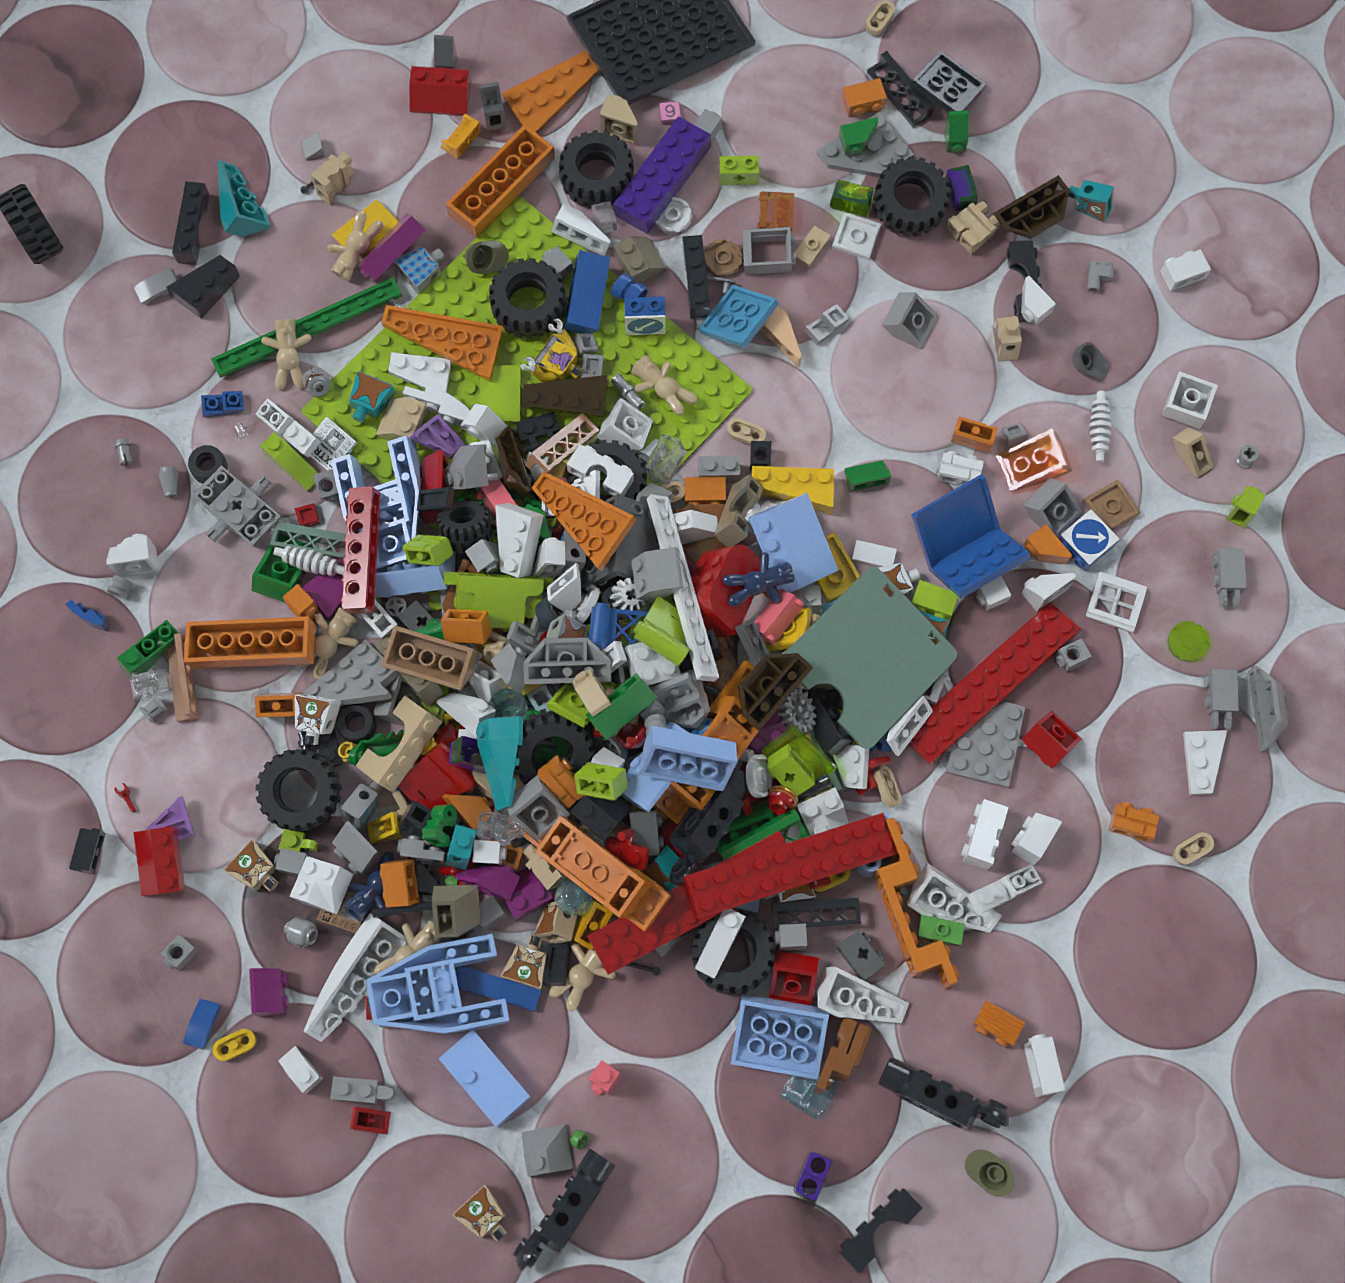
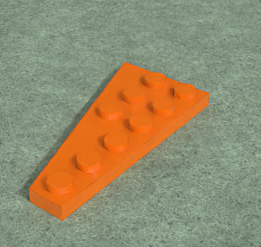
(549, 92)
(459, 340)
(589, 520)

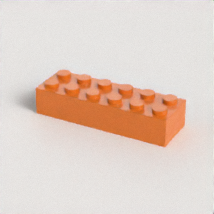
(500, 180)
(249, 642)

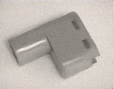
(1099, 272)

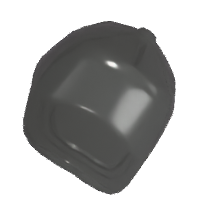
(1090, 361)
(612, 745)

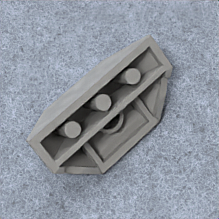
(563, 658)
(1268, 707)

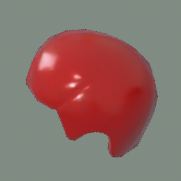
(632, 735)

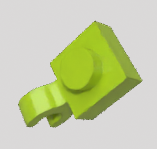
(296, 841)

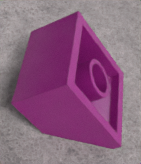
(769, 732)
(491, 879)
(528, 895)
(268, 992)

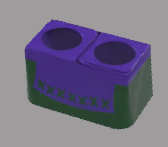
(962, 187)
(464, 743)
(811, 1175)

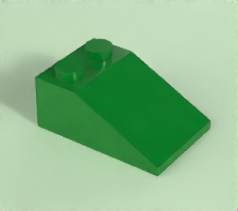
(275, 577)

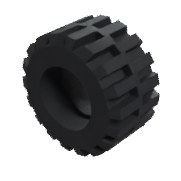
(465, 524)

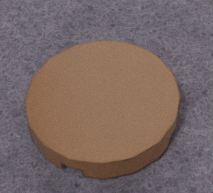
(723, 258)

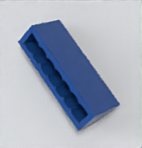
(586, 293)

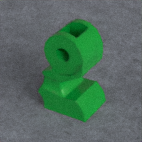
(545, 753)
(441, 816)

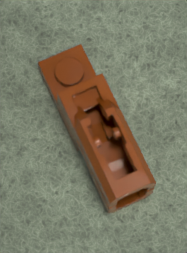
(837, 1062)

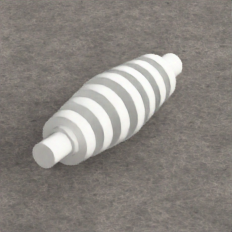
(1100, 426)
(309, 560)

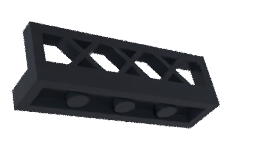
(902, 81)
(818, 906)

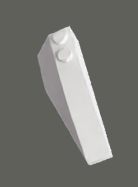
(347, 982)

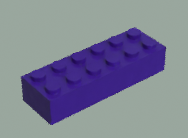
(662, 175)

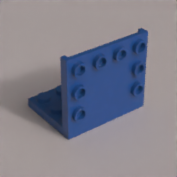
(965, 539)

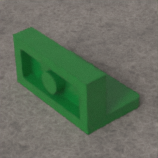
(867, 475)

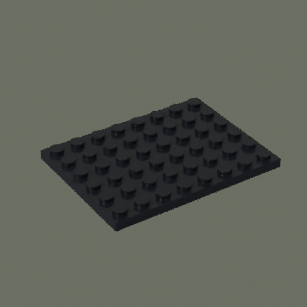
(657, 42)

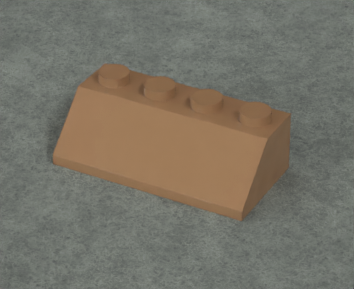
(429, 658)

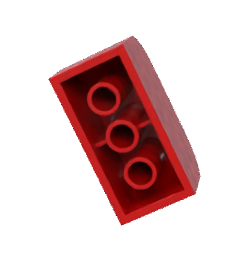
(714, 595)

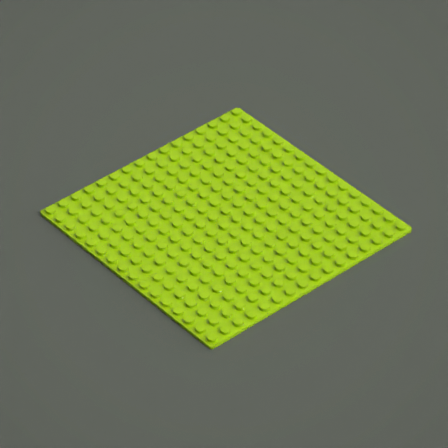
(466, 296)

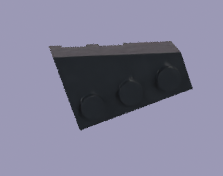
(204, 286)

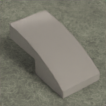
(155, 286)
(826, 325)
(592, 365)

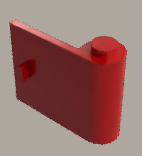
(435, 777)

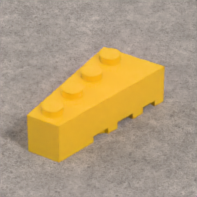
(791, 482)

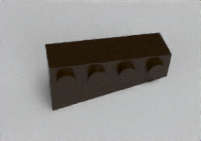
(569, 396)

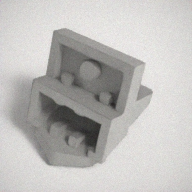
(683, 700)

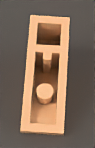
(780, 332)

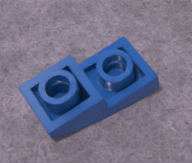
(225, 404)
(93, 619)
(201, 1024)

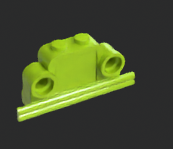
(501, 595)

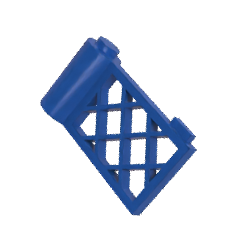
(604, 624)

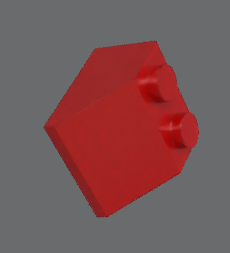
(1051, 739)
(793, 977)

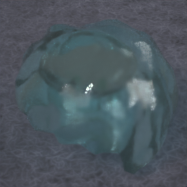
(508, 703)
(572, 898)

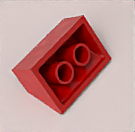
(439, 90)
(432, 477)
(159, 860)

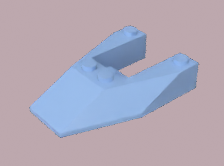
(397, 501)
(424, 990)

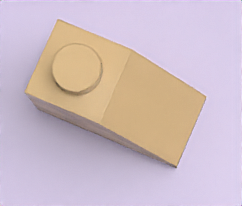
(1193, 451)
(591, 692)

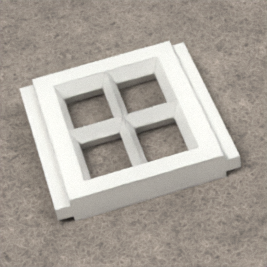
(1121, 585)

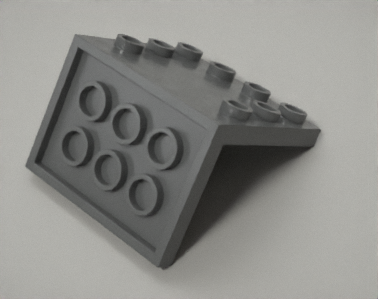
(638, 540)

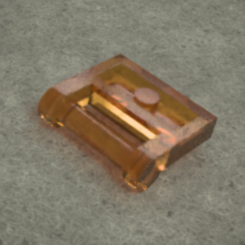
(782, 210)

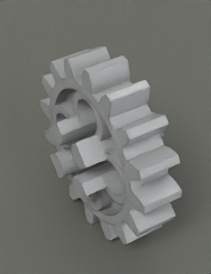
(798, 711)

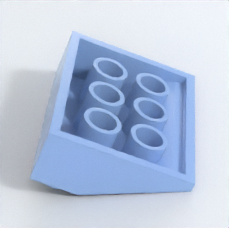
(794, 535)
(779, 1036)

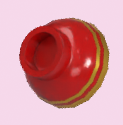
(781, 799)

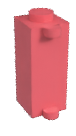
(494, 495)
(778, 616)
(604, 1078)

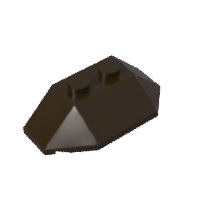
(1036, 209)
(512, 461)
(770, 686)

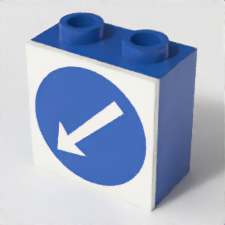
(644, 315)
(1088, 540)

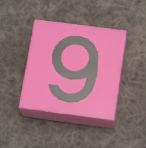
(669, 112)

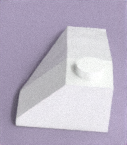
(943, 898)
(856, 999)

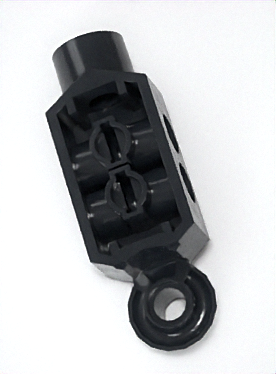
(702, 829)
(911, 1086)
(588, 1183)

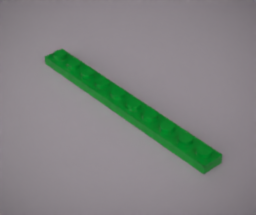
(311, 324)

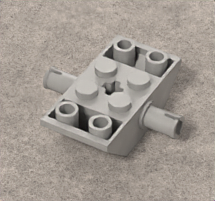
(225, 495)

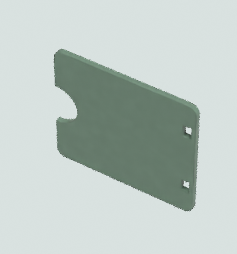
(873, 655)

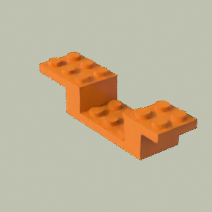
(727, 726)
(601, 874)
(890, 879)

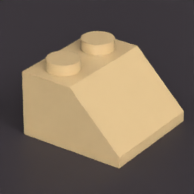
(618, 119)
(402, 418)

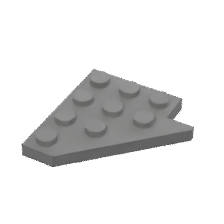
(882, 150)
(355, 678)
(989, 747)

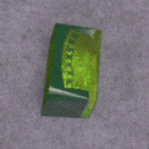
(851, 198)

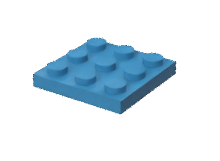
(738, 316)

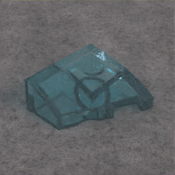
(801, 1094)

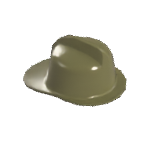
(486, 256)
(990, 1172)

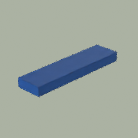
(497, 988)

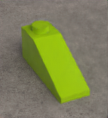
(289, 461)

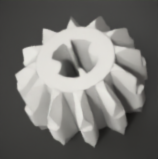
(621, 598)

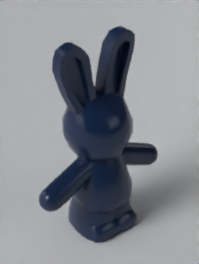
(756, 582)
(367, 894)

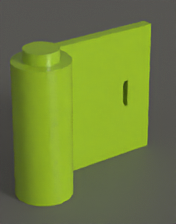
(663, 632)

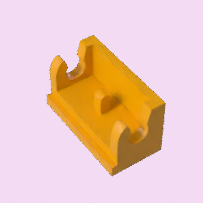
(462, 137)

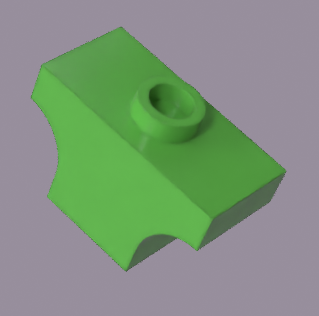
(937, 929)

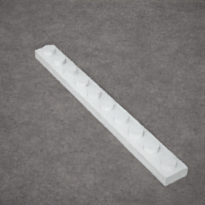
(685, 598)

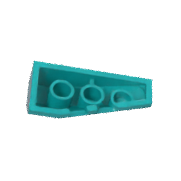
(237, 205)
(498, 749)

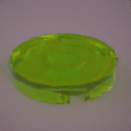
(1188, 641)

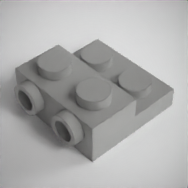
(418, 850)

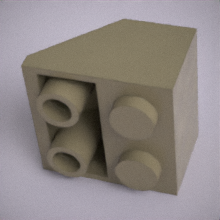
(455, 909)

